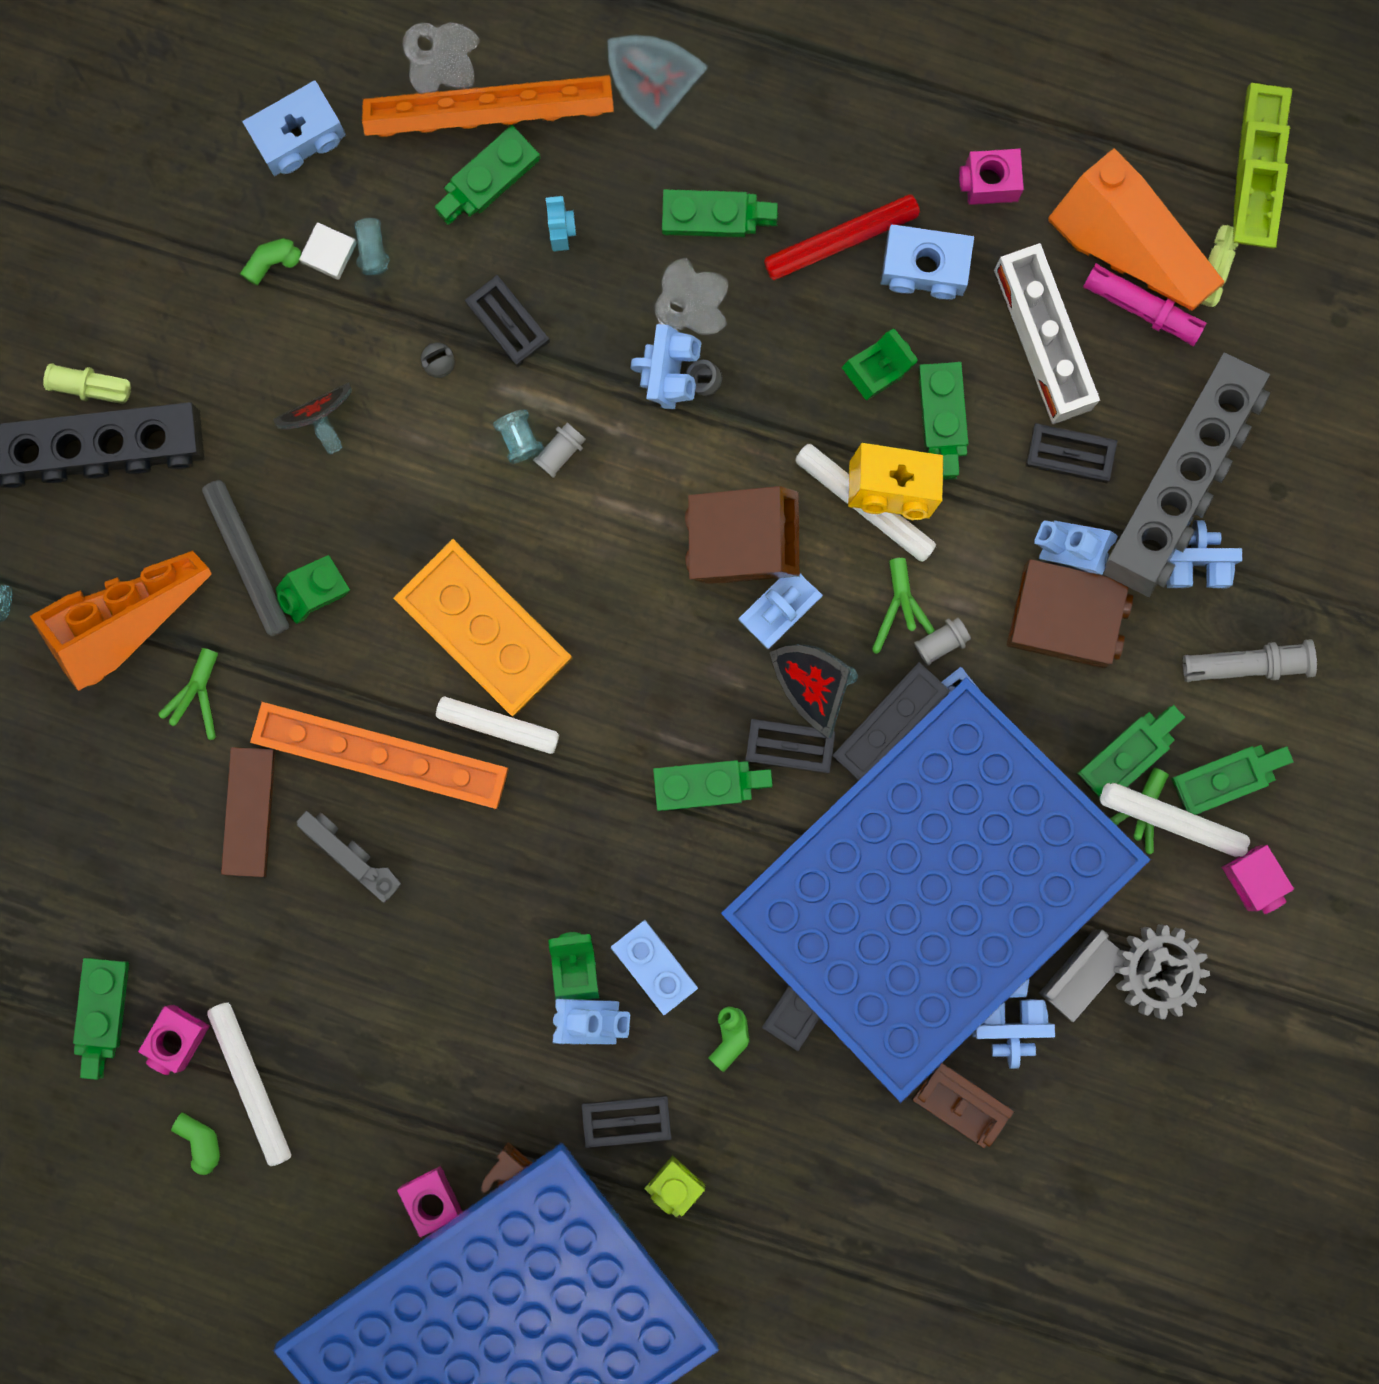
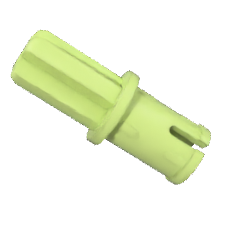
(86, 384)

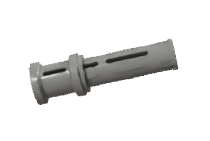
(1269, 661)

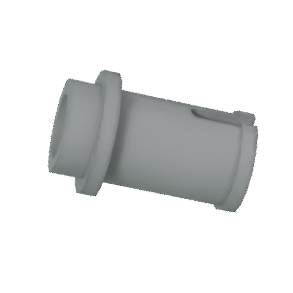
(560, 449)
(942, 641)

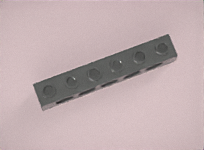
(1232, 384)

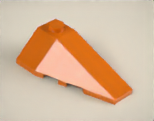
(1128, 226)
(103, 629)

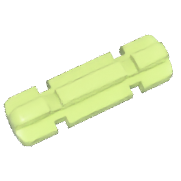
(1221, 259)

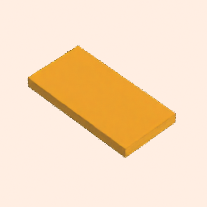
(483, 627)

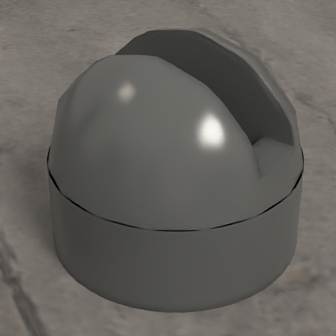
(441, 366)
(705, 370)

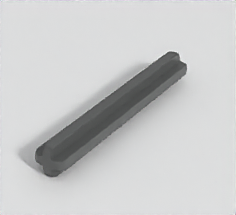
(245, 558)

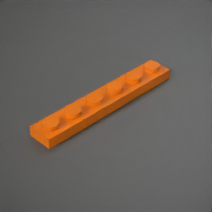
(487, 106)
(379, 755)

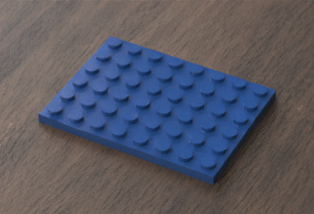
(934, 888)
(511, 1292)

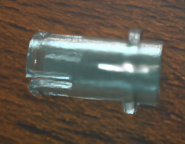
(370, 245)

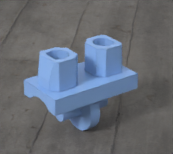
(663, 364)
(1075, 546)
(1218, 561)
(779, 609)
(589, 1022)
(1032, 1025)

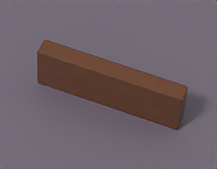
(248, 812)

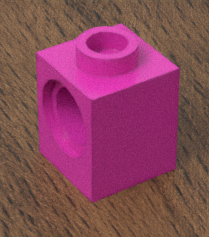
(1004, 163)
(1258, 880)
(186, 1026)
(429, 1183)

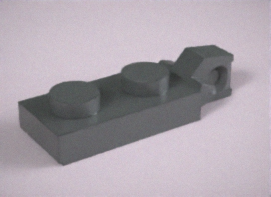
(351, 857)

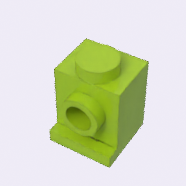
(675, 1188)

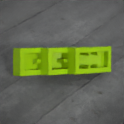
(1261, 165)

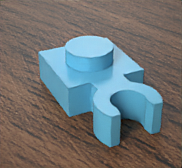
(560, 223)

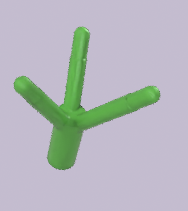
(902, 595)
(197, 683)
(1152, 789)

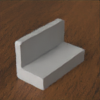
(1083, 975)

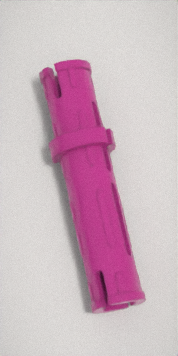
(1145, 305)

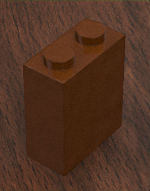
(743, 535)
(1069, 614)

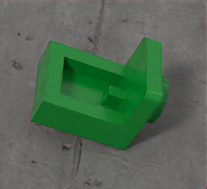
(880, 364)
(310, 588)
(574, 966)

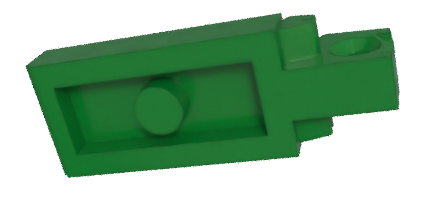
(488, 175)
(715, 213)
(944, 413)
(1131, 751)
(1228, 778)
(707, 784)
(99, 1013)

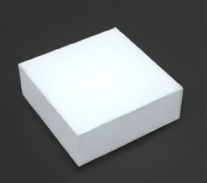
(327, 251)

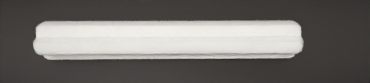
(891, 524)
(1174, 820)
(249, 1084)

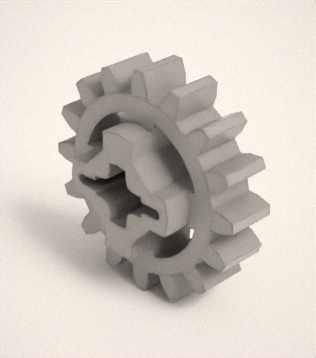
(1170, 986)

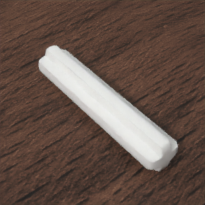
(497, 725)

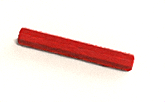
(841, 237)

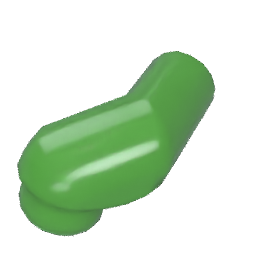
(270, 254)
(734, 1036)
(202, 1141)

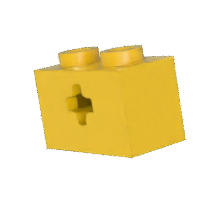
(895, 481)

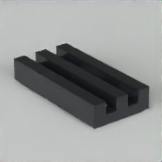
(529, 348)
(1070, 469)
(754, 741)
(662, 1117)

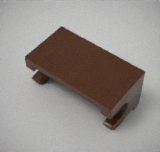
(963, 1105)
(508, 1166)

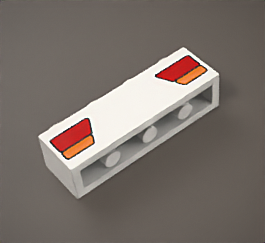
(1046, 333)

